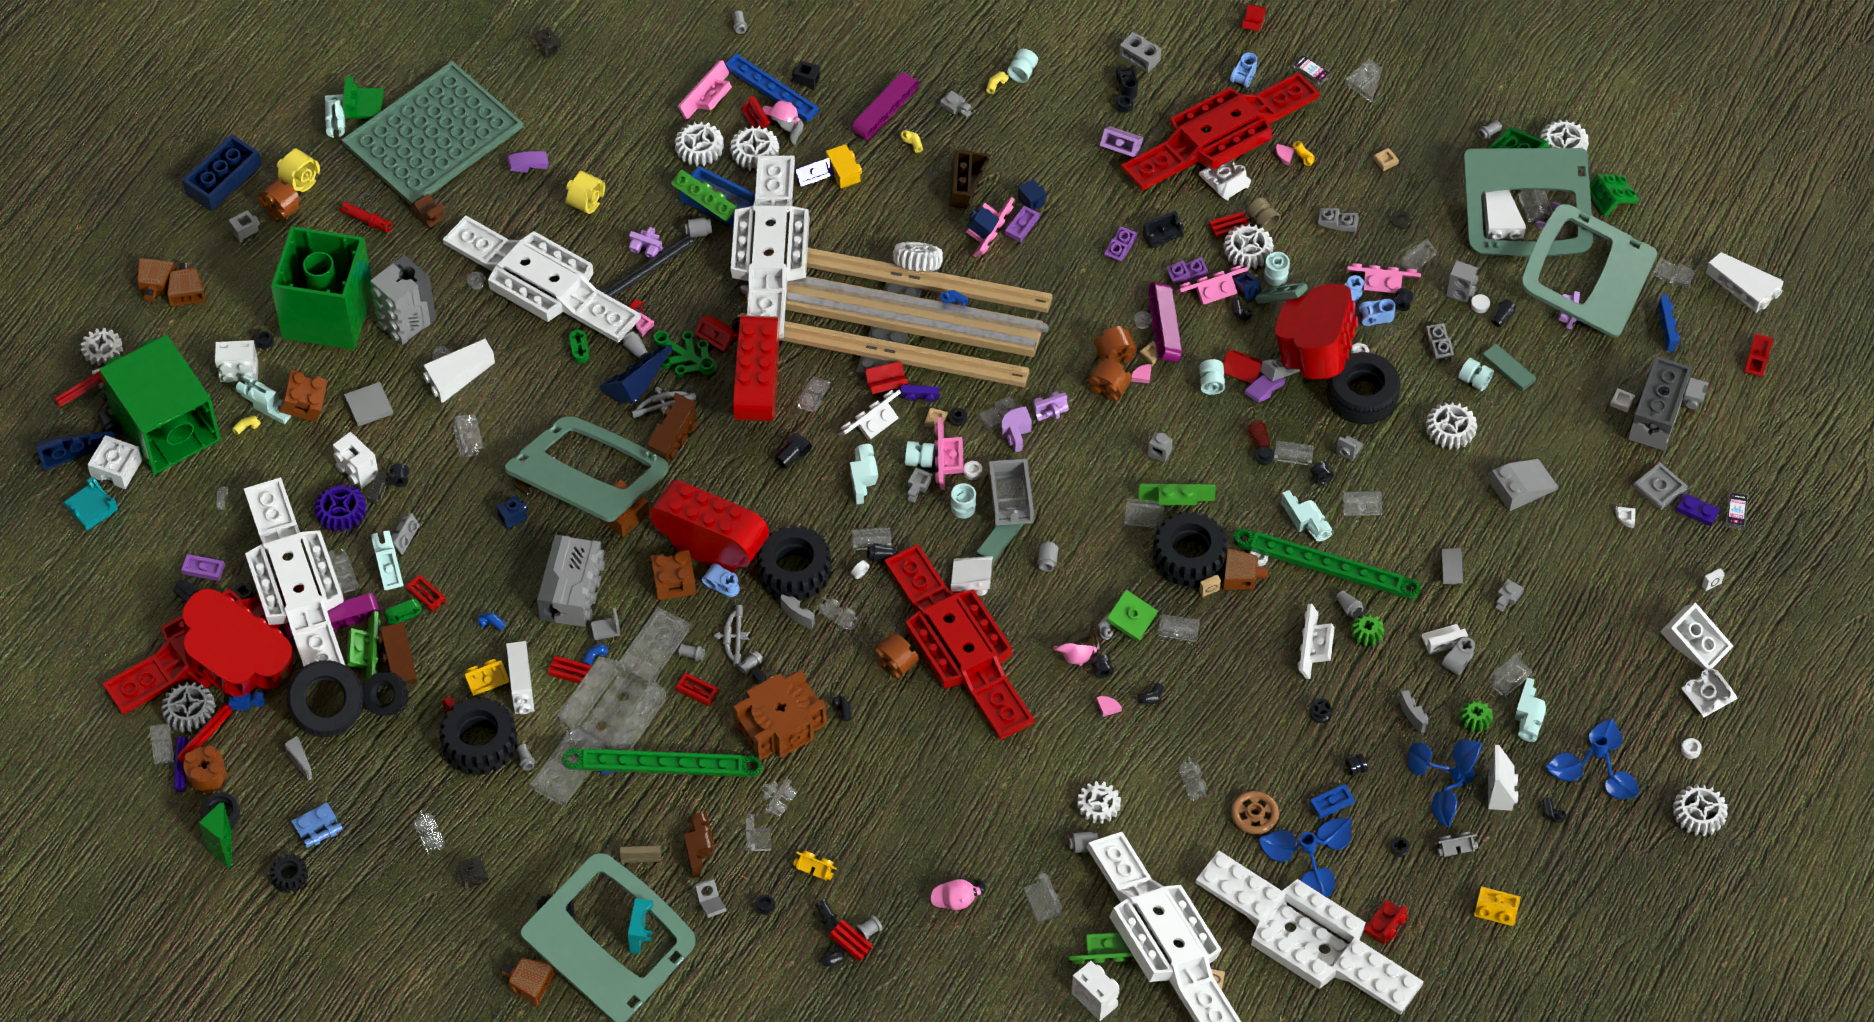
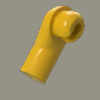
(1305, 155)

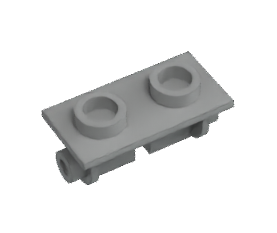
(406, 531)
(1449, 845)

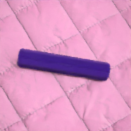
(179, 773)

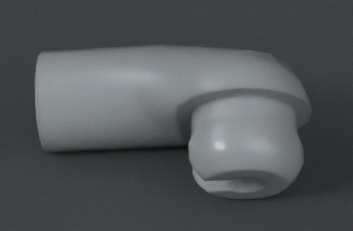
(1104, 629)

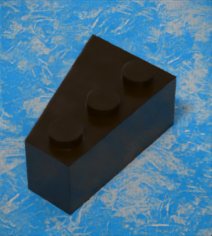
(966, 174)

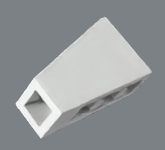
(1502, 216)
(1744, 281)
(457, 369)
(520, 677)

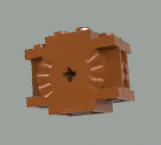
(780, 715)

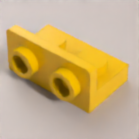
(486, 678)
(1497, 906)

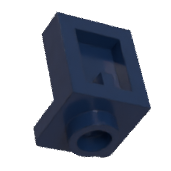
(1248, 285)

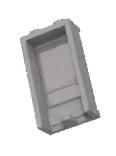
(1011, 492)

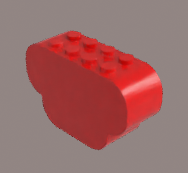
(1317, 331)
(757, 368)
(708, 526)
(233, 645)

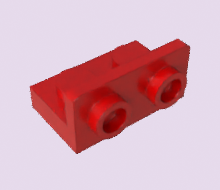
(1386, 921)

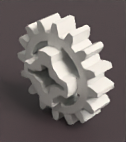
(101, 346)
(1099, 801)

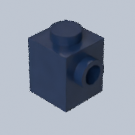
(1032, 195)
(982, 222)
(512, 512)

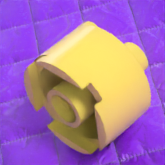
(298, 170)
(585, 192)

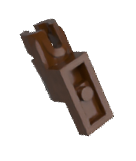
(698, 842)

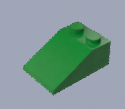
(1517, 139)

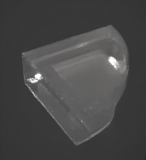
(221, 493)

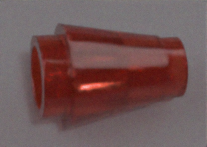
(1259, 433)

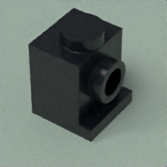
(806, 74)

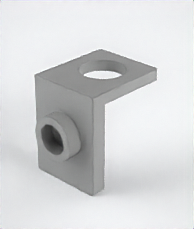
(1348, 447)
(606, 628)
(710, 903)

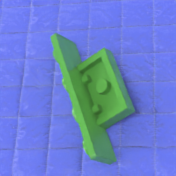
(704, 195)
(1177, 493)
(363, 647)
(1103, 946)

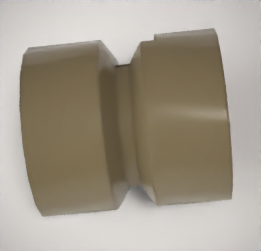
(1262, 214)

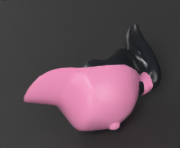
(957, 893)

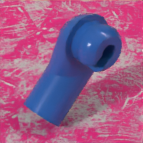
(953, 296)
(490, 618)
(593, 652)

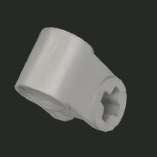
(1459, 656)

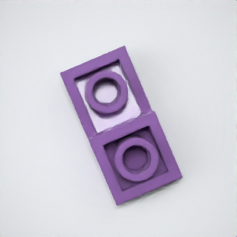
(522, 161)
(1120, 244)
(1189, 271)
(1263, 387)

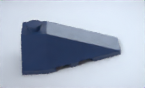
(635, 381)
(65, 448)

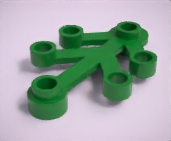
(686, 355)

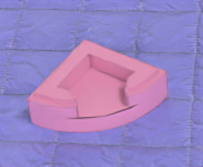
(1284, 153)
(644, 325)
(1142, 374)
(1108, 705)

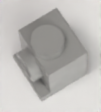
(244, 225)
(1695, 393)
(1161, 442)

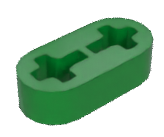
(579, 346)
(403, 611)

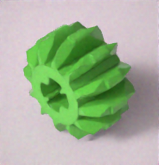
(1367, 630)
(1476, 715)

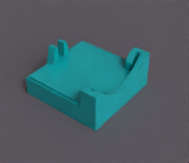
(90, 505)
(637, 931)

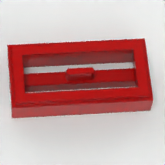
(757, 113)
(1228, 223)
(435, 603)
(571, 667)
(704, 697)
(852, 937)

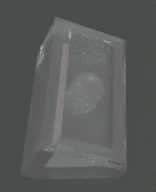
(1418, 255)
(1362, 503)

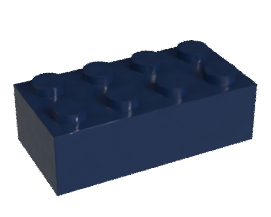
(221, 172)

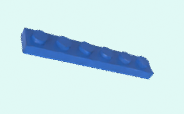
(770, 86)

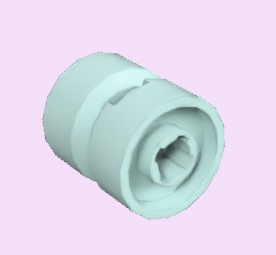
(1022, 65)
(1276, 268)
(1469, 374)
(1212, 377)
(919, 454)
(963, 500)

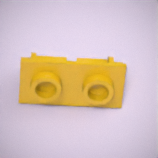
(807, 861)

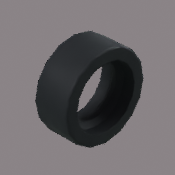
(221, 797)

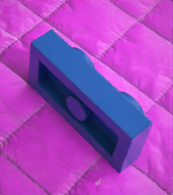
(1332, 801)

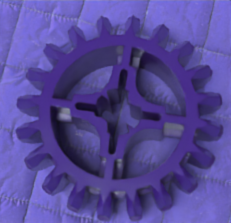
(339, 512)

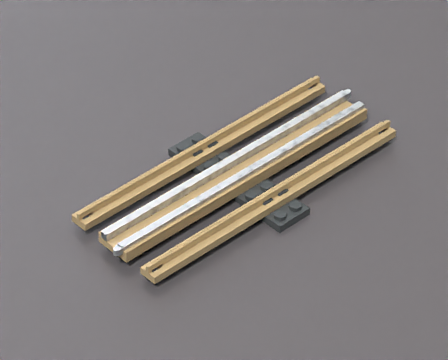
(903, 312)

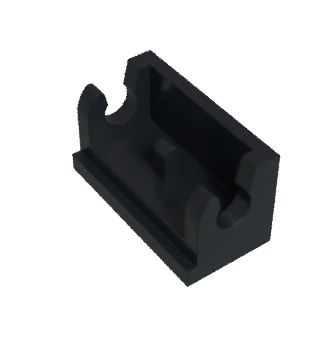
(1162, 229)

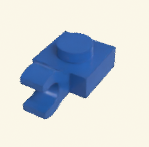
(244, 702)

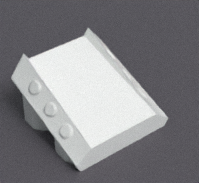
(1226, 179)
(972, 574)
(1709, 692)

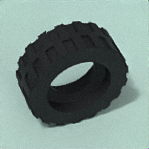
(370, 693)

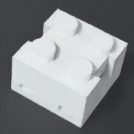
(236, 360)
(355, 460)
(115, 461)
(1095, 990)

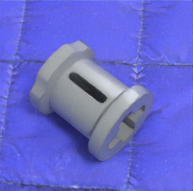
(869, 927)

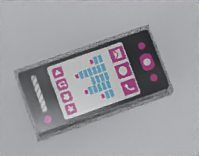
(1311, 70)
(1736, 510)

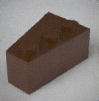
(674, 429)
(398, 652)

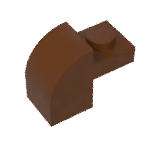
(428, 211)

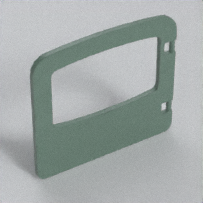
(1520, 170)
(1618, 284)
(576, 487)
(585, 962)

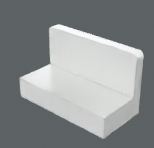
(1443, 638)

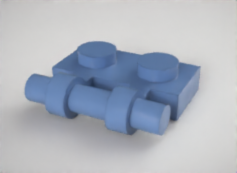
(315, 820)

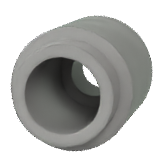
(698, 227)
(1047, 556)
(1080, 840)

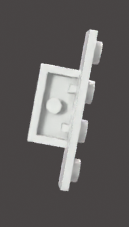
(874, 420)
(1316, 642)

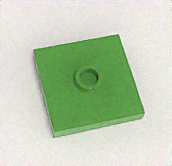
(1131, 615)

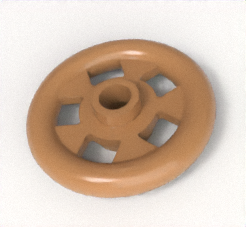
(1254, 797)

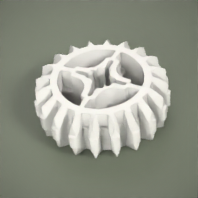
(1566, 133)
(698, 140)
(743, 150)
(1249, 251)
(917, 256)
(1446, 433)
(1692, 816)

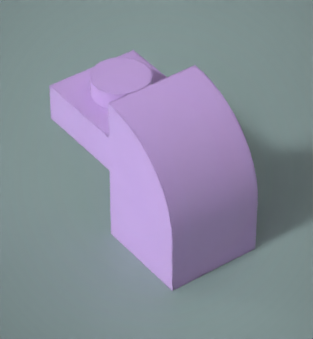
(1014, 424)

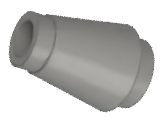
(635, 345)
(1349, 604)

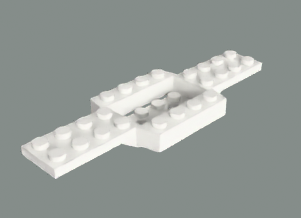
(768, 273)
(572, 291)
(304, 610)
(1180, 921)
(1300, 949)

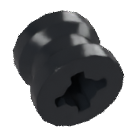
(1403, 299)
(1322, 473)
(399, 475)
(1102, 666)
(1319, 706)
(1356, 765)

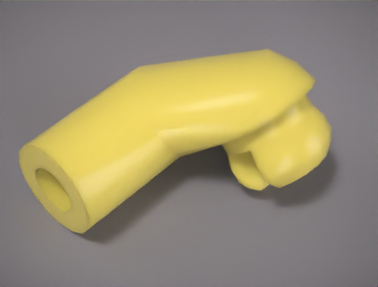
(994, 80)
(913, 139)
(245, 422)

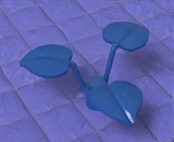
(1602, 738)
(1465, 754)
(1333, 833)

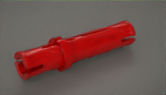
(372, 220)

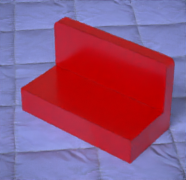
(715, 332)
(1242, 366)
(879, 377)

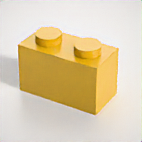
(844, 166)

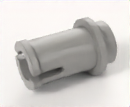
(739, 23)
(1486, 131)
(692, 652)
(750, 662)
(526, 759)

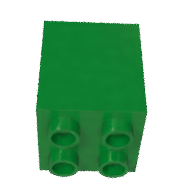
(322, 287)
(160, 403)

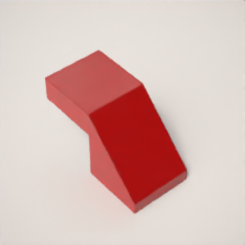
(1254, 17)
(1759, 354)

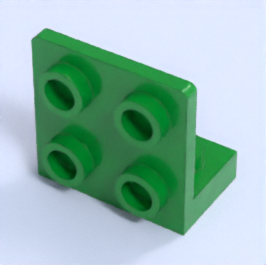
(361, 102)
(1609, 191)

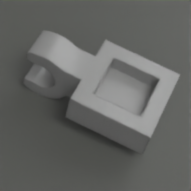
(954, 103)
(918, 482)
(1509, 593)

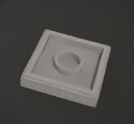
(368, 404)
(1660, 486)

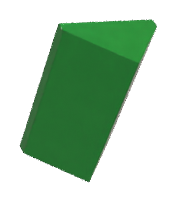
(218, 834)

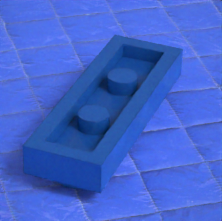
(1668, 323)

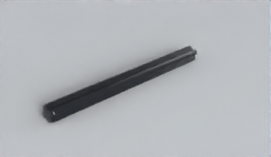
(649, 266)

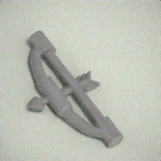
(659, 397)
(738, 613)

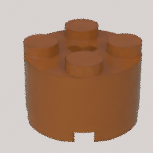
(279, 200)
(1116, 345)
(1109, 379)
(895, 654)
(205, 769)

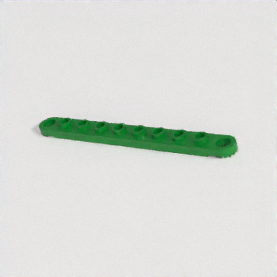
(1327, 563)
(662, 762)

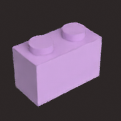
(1121, 141)

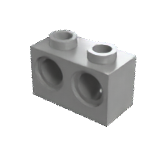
(1140, 52)
(1462, 282)

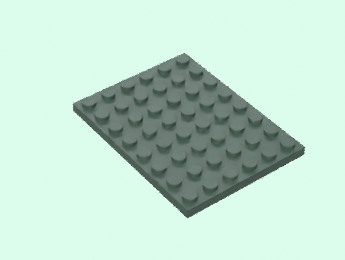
(432, 133)

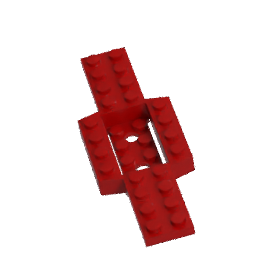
(1188, 140)
(972, 625)
(169, 663)

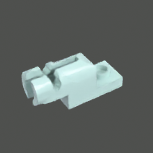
(334, 114)
(263, 398)
(863, 471)
(1306, 516)
(387, 561)
(1530, 713)

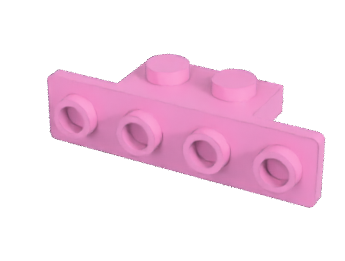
(707, 91)
(983, 247)
(1382, 280)
(1215, 288)
(949, 454)

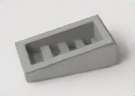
(1275, 370)
(297, 755)

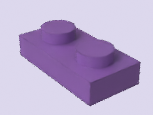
(1022, 224)
(203, 567)

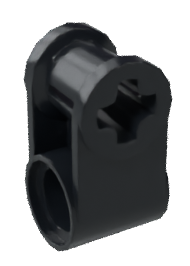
(1128, 81)

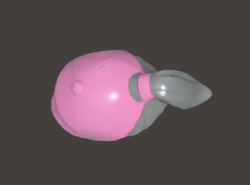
(787, 118)

